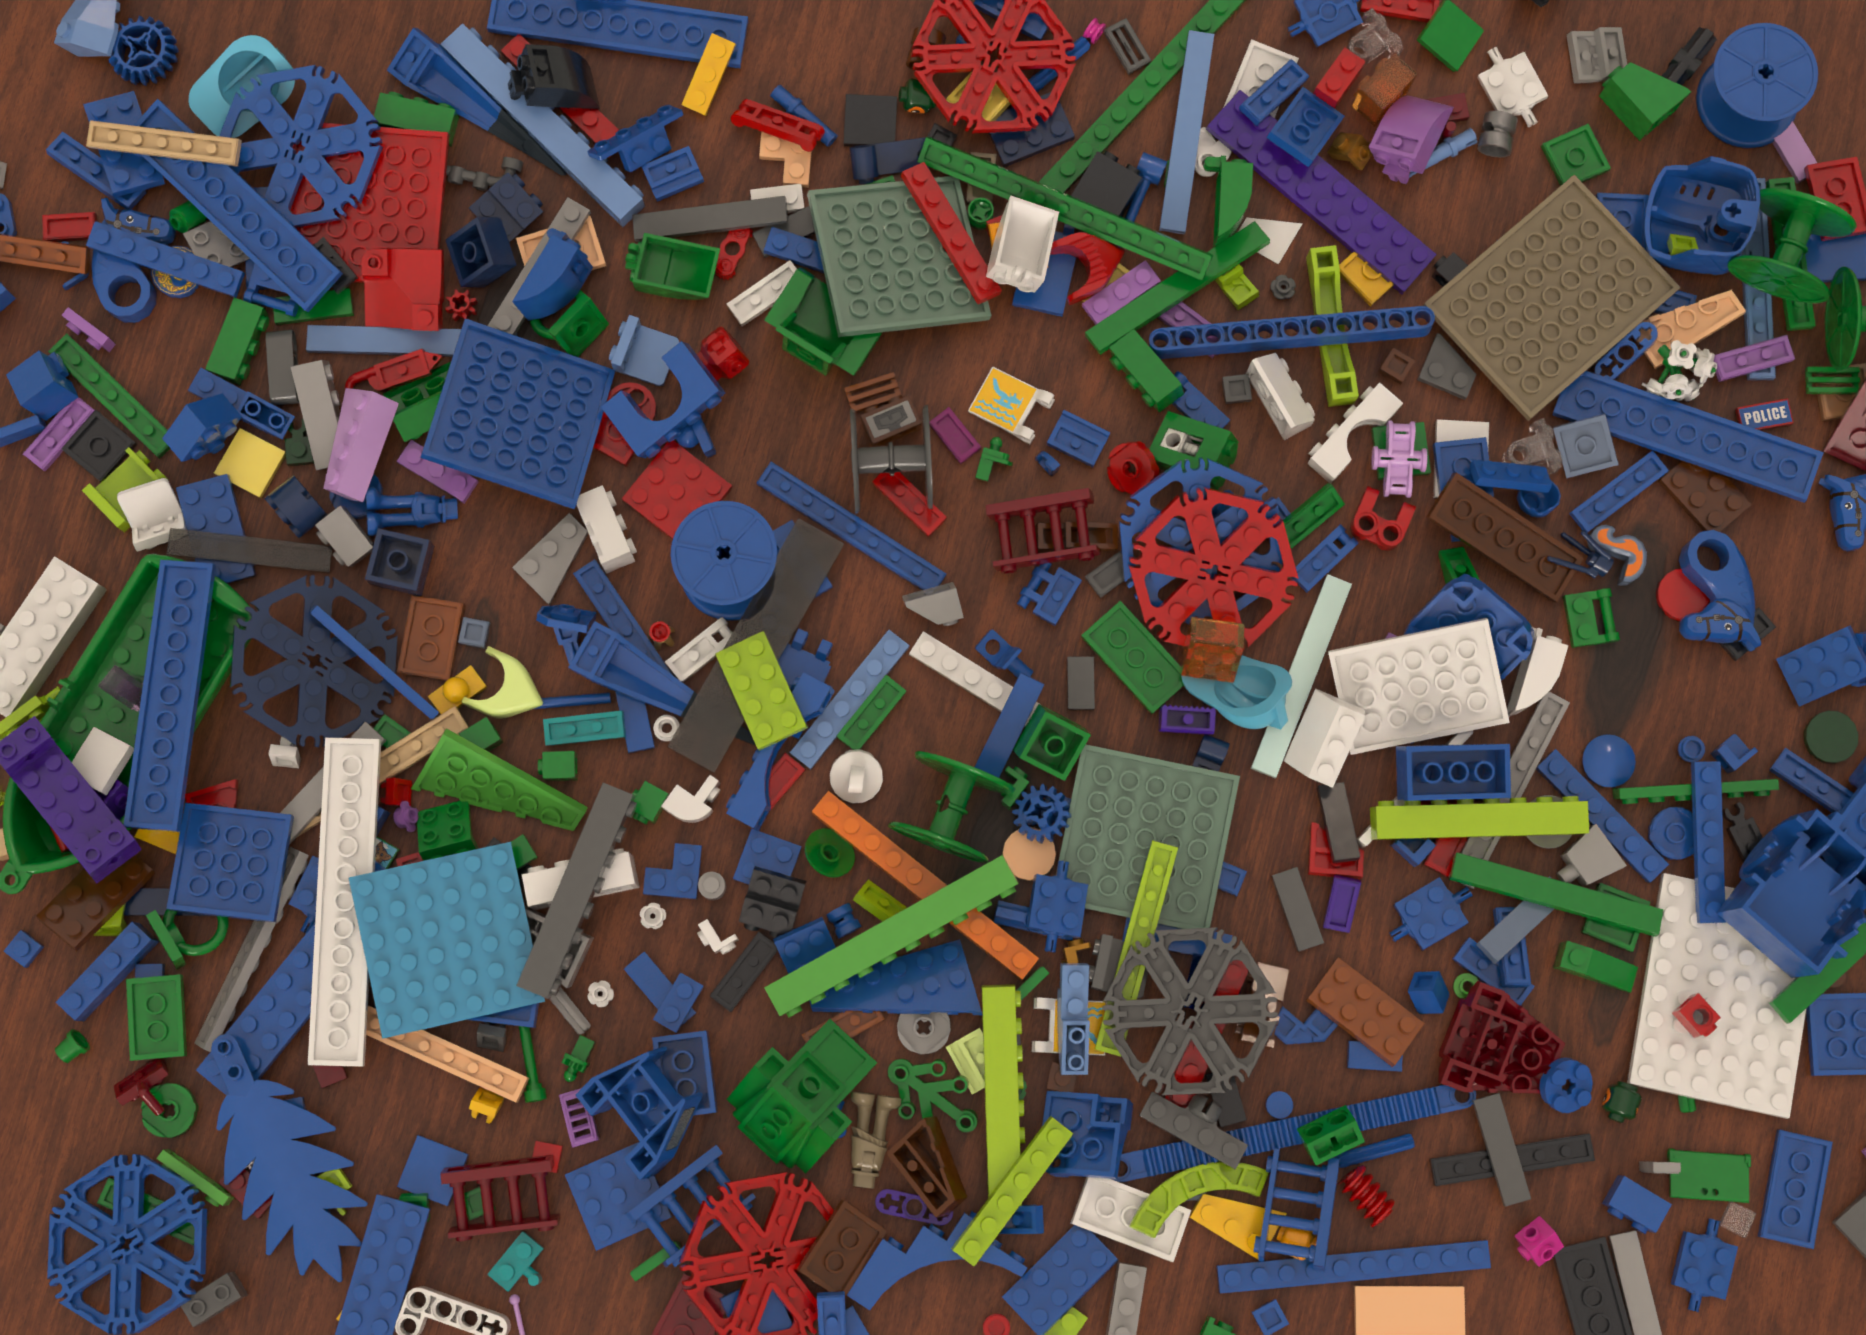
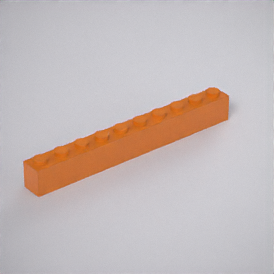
(921, 882)

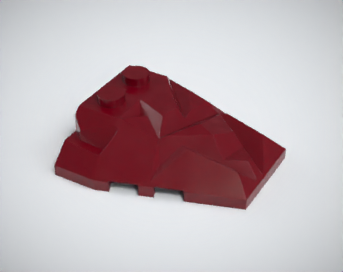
(1495, 1045)

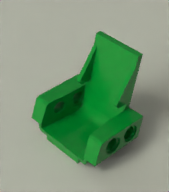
(809, 327)
(794, 1104)

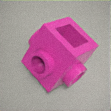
(1538, 1242)

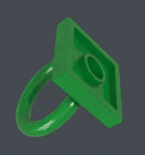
(576, 327)
(173, 941)

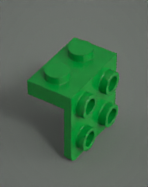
(445, 830)

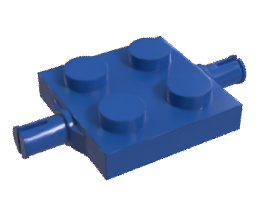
(1325, 18)
(306, 894)
(1057, 906)
(1430, 914)
(1704, 1265)

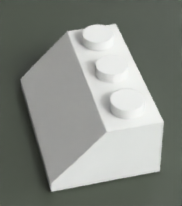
(1280, 395)
(1324, 737)

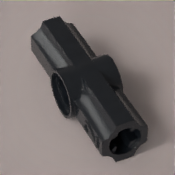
(1690, 57)

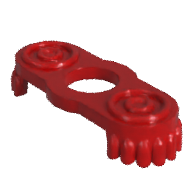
(726, 263)

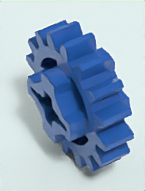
(1051, 809)

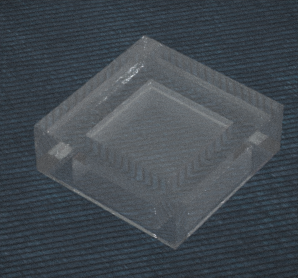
(1737, 1219)

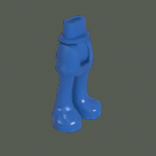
(425, 510)

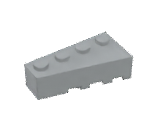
(319, 407)

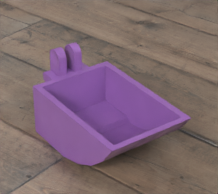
(1408, 136)

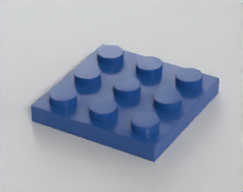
(1837, 1034)
(607, 1193)

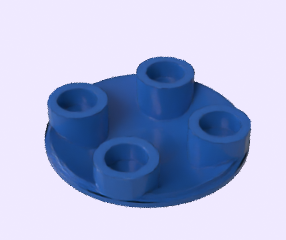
(1608, 761)

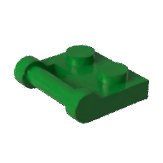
(1582, 619)

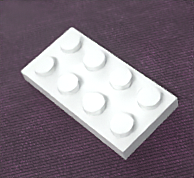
(1109, 1208)

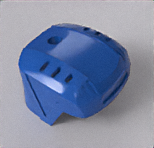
(1732, 207)

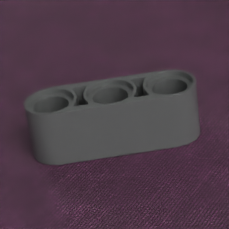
(281, 356)

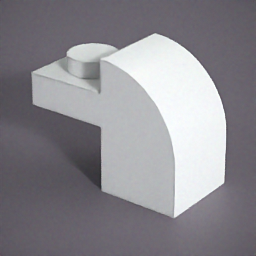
(689, 807)

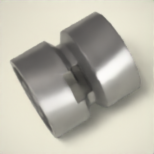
(1497, 134)

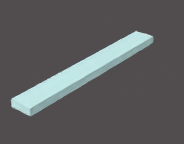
(1303, 673)

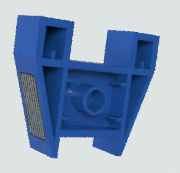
(647, 1107)

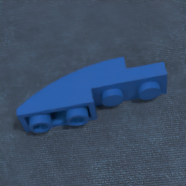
(251, 407)

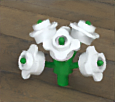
(1678, 385)

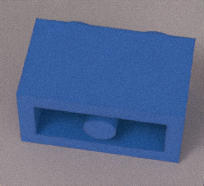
(1636, 1204)

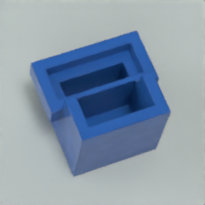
(42, 384)

